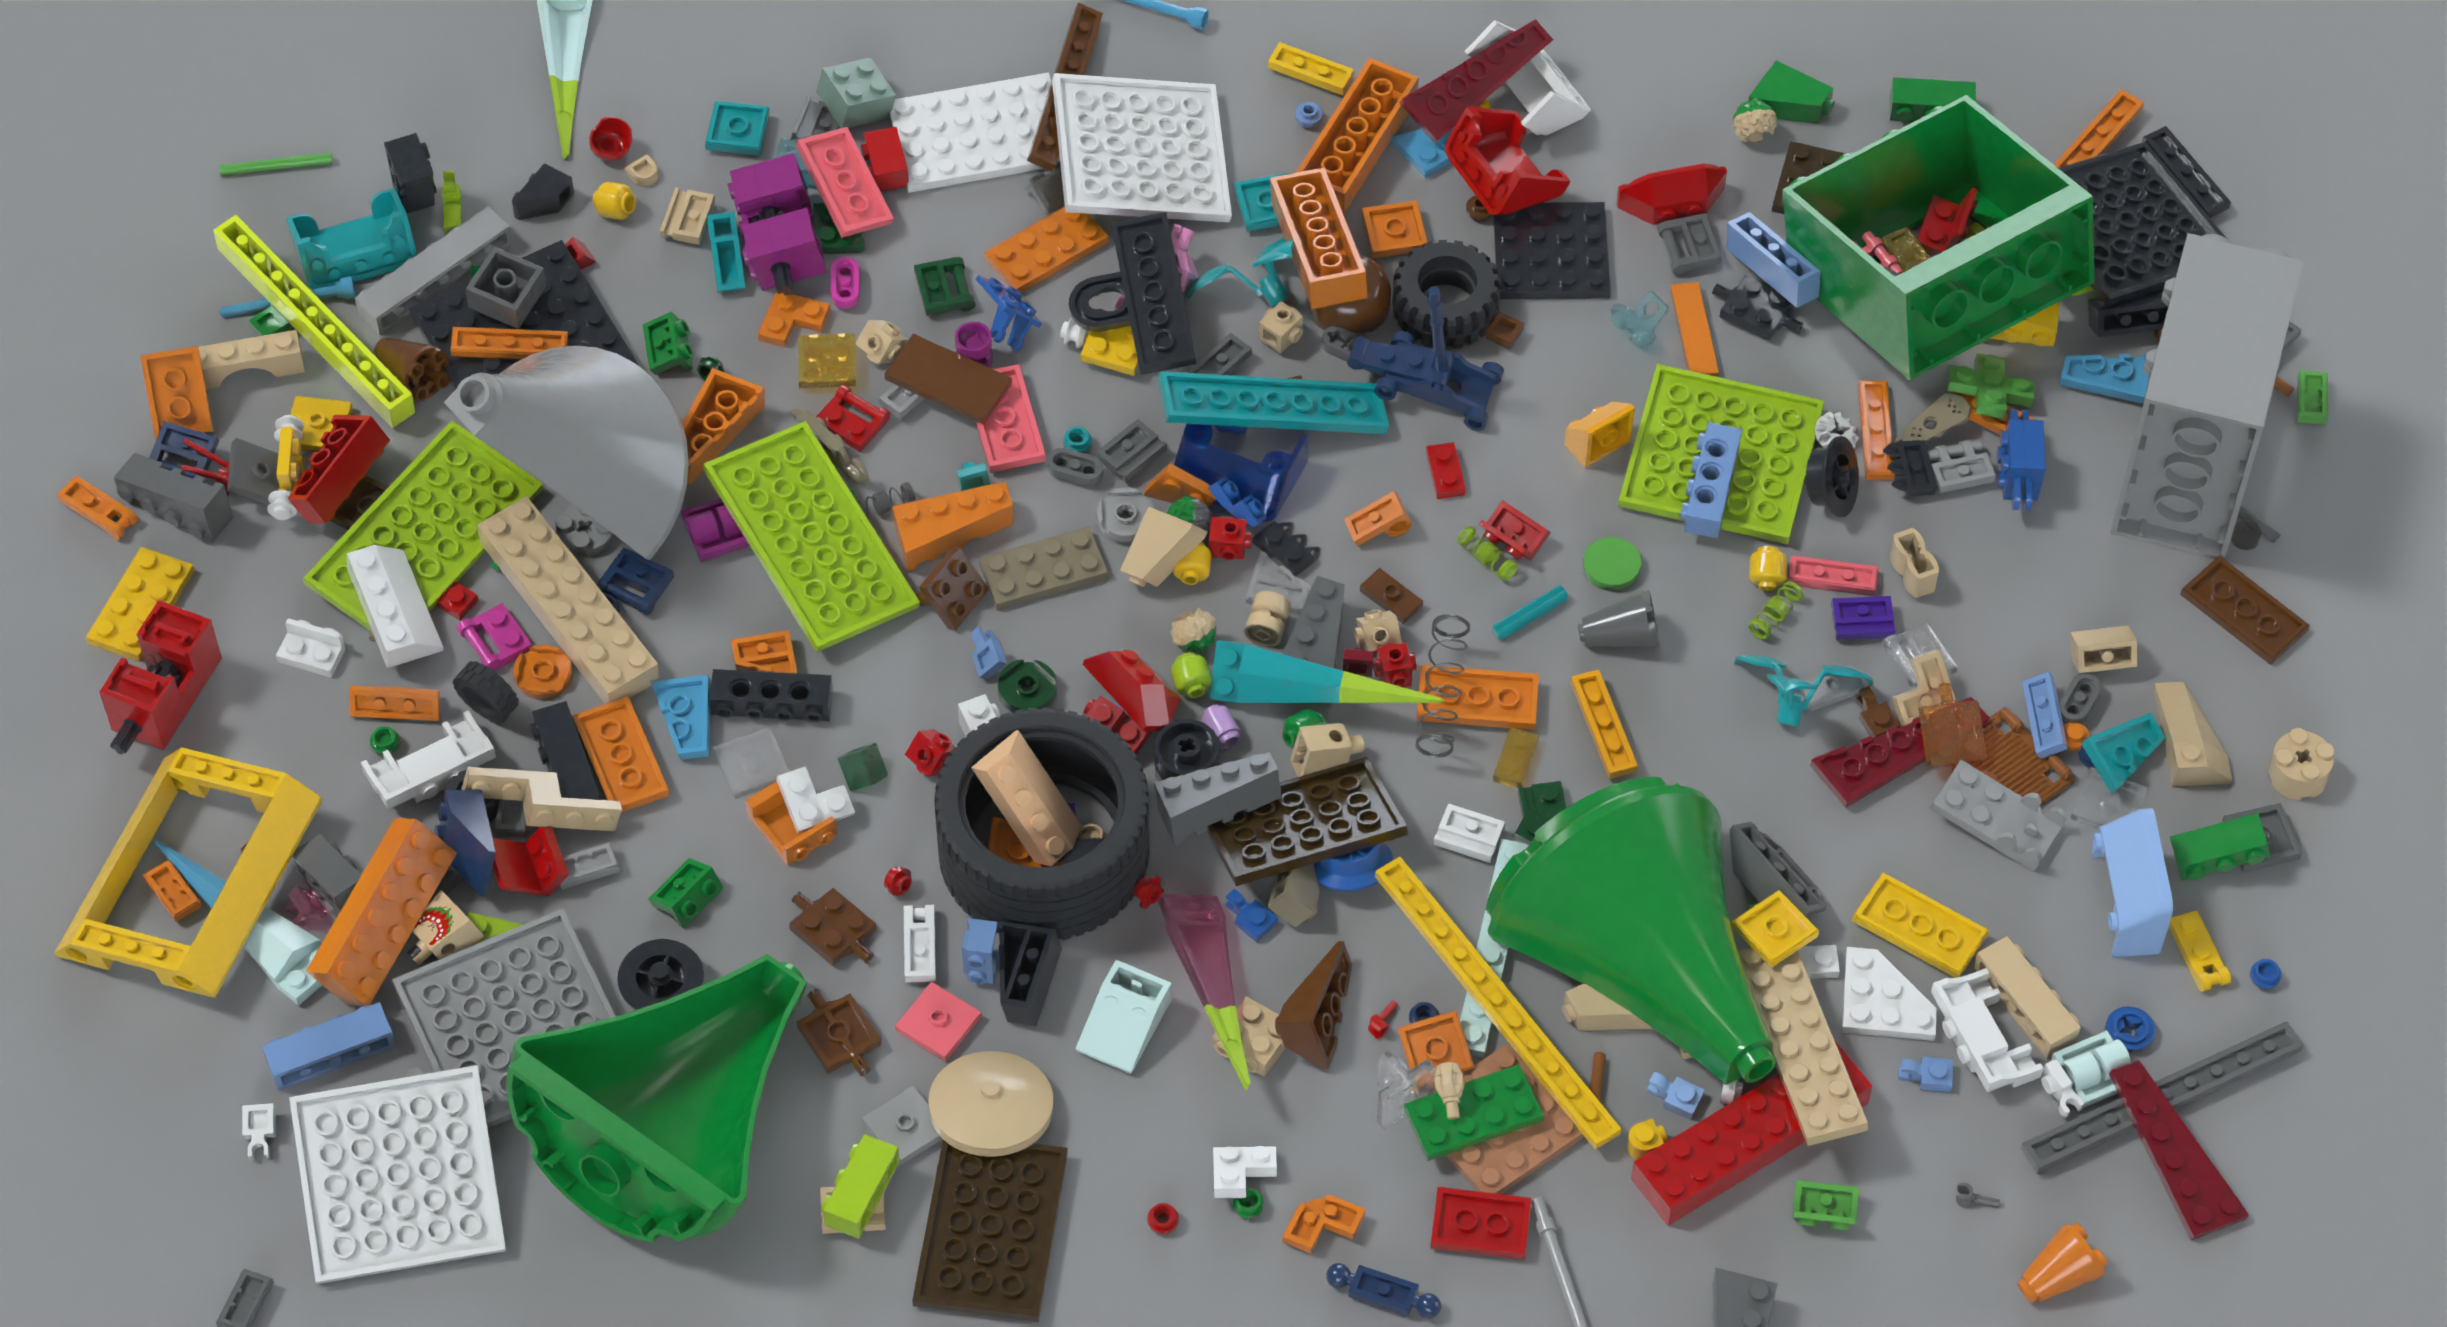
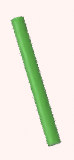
(275, 164)

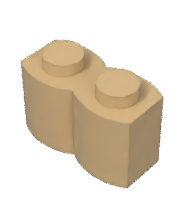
(1914, 562)

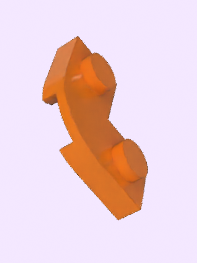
(1320, 1214)

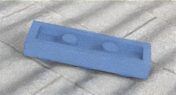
(2044, 715)

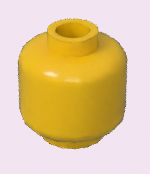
(614, 200)
(1194, 565)
(1768, 568)

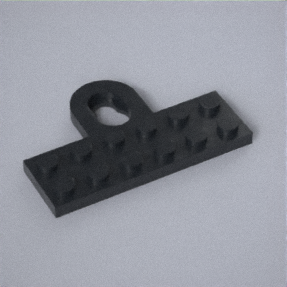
(1151, 293)

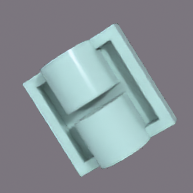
(2090, 1064)

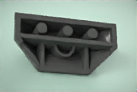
(1768, 868)

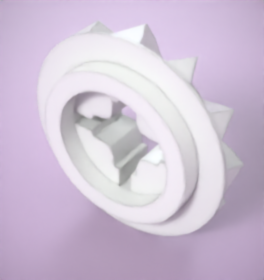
(1831, 421)

